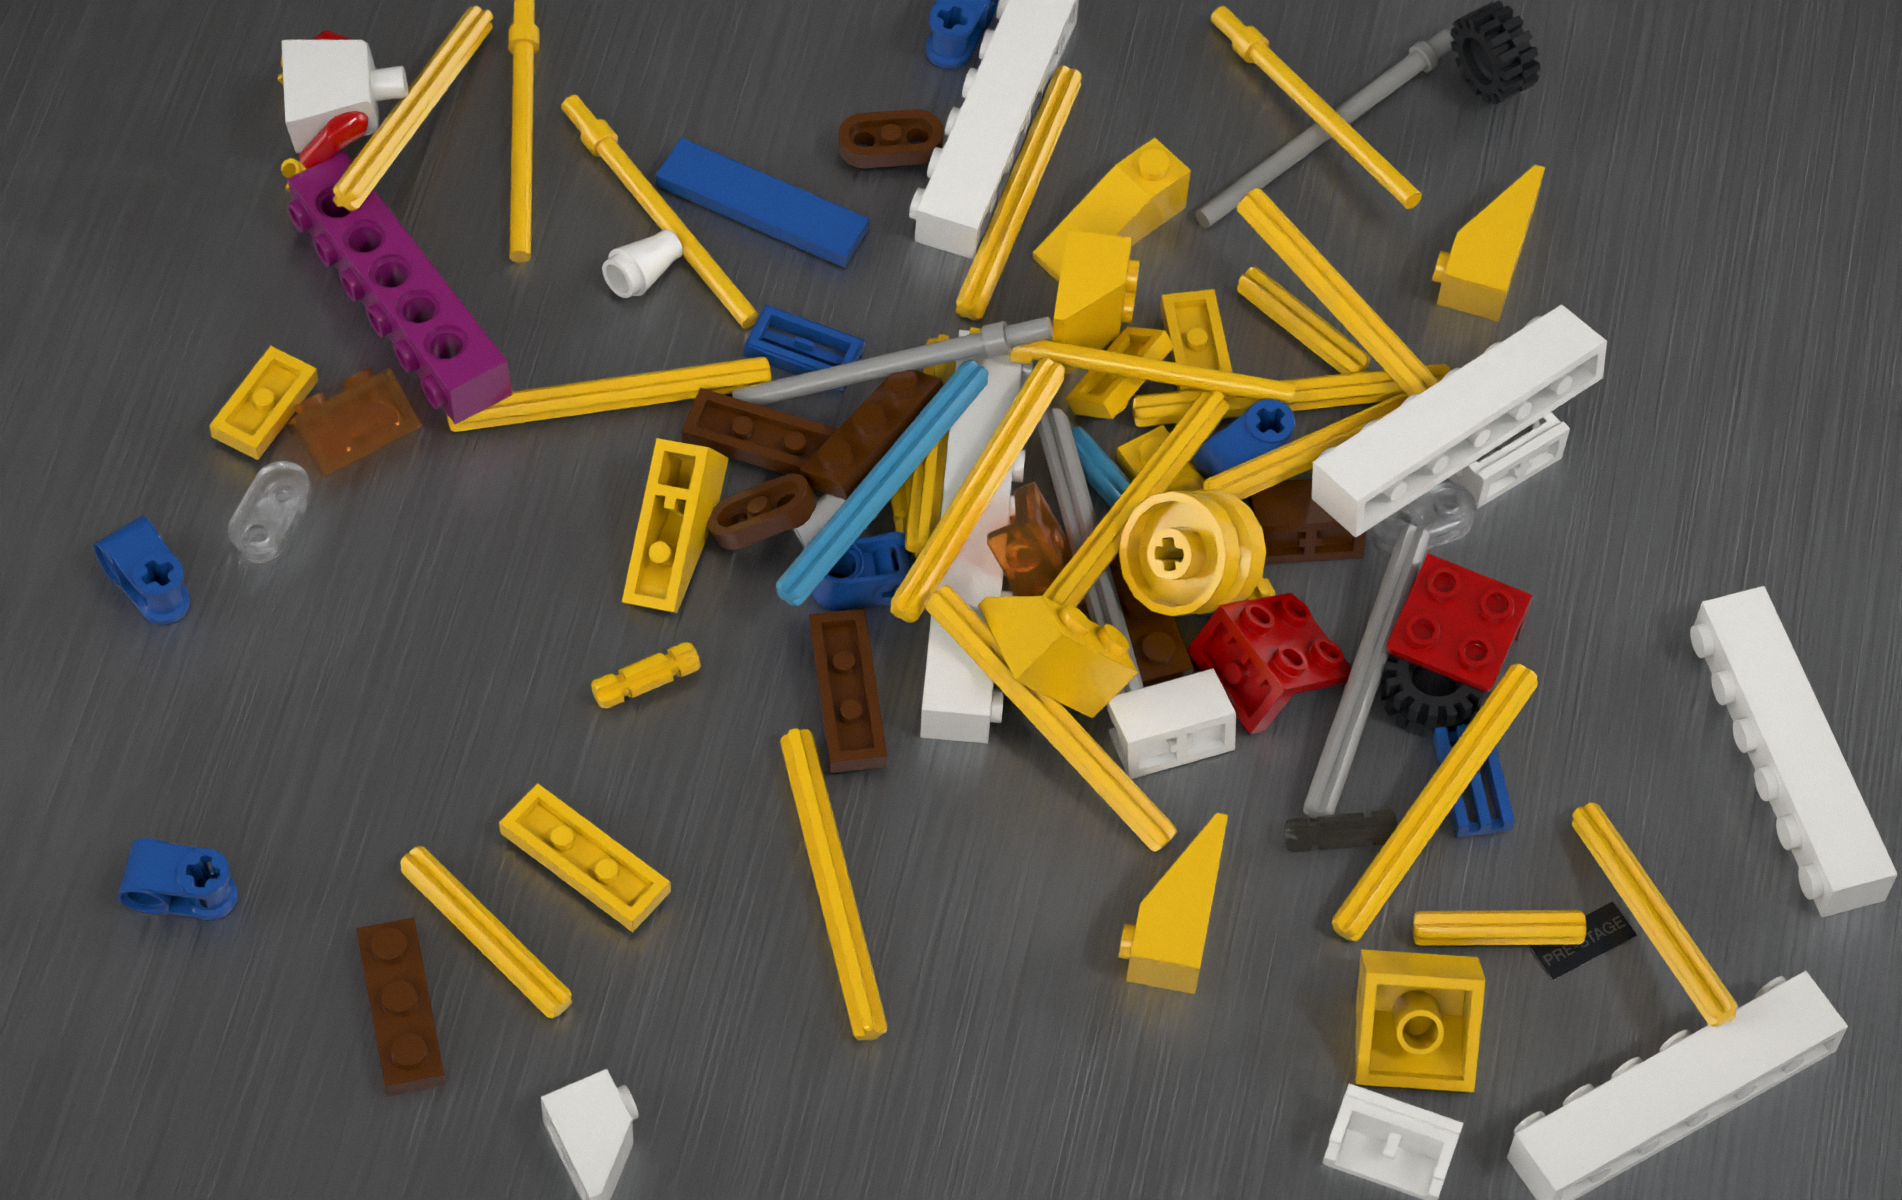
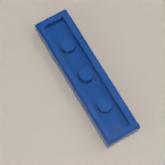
(762, 202)

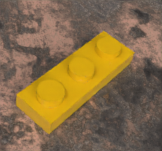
(585, 857)

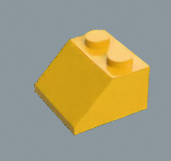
(1094, 290)
(1060, 651)
(1418, 1020)

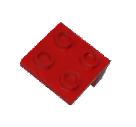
(1459, 623)
(1266, 655)

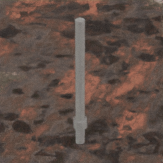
(995, 340)

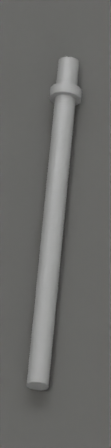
(1421, 57)

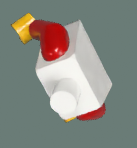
(332, 96)

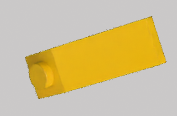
(1127, 202)
(1487, 251)
(672, 524)
(1174, 917)

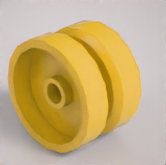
(1192, 552)

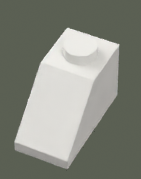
(591, 1132)

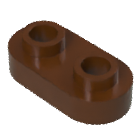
(889, 138)
(762, 511)

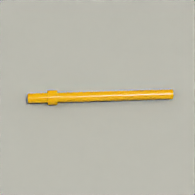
(523, 44)
(1254, 48)
(602, 142)
(1153, 370)

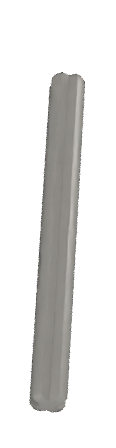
(1080, 520)
(1365, 673)

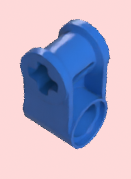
(957, 30)
(1255, 432)
(145, 571)
(869, 573)
(176, 879)

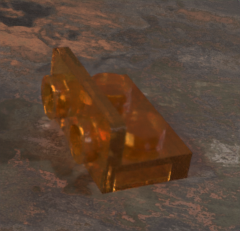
(355, 422)
(1032, 546)

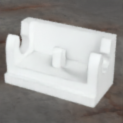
(1514, 460)
(1172, 723)
(1392, 1143)

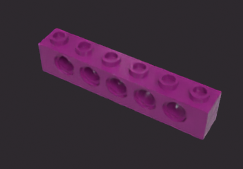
(401, 294)

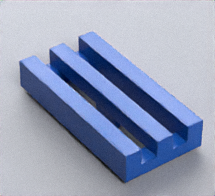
(799, 354)
(1484, 825)

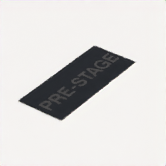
(1604, 931)

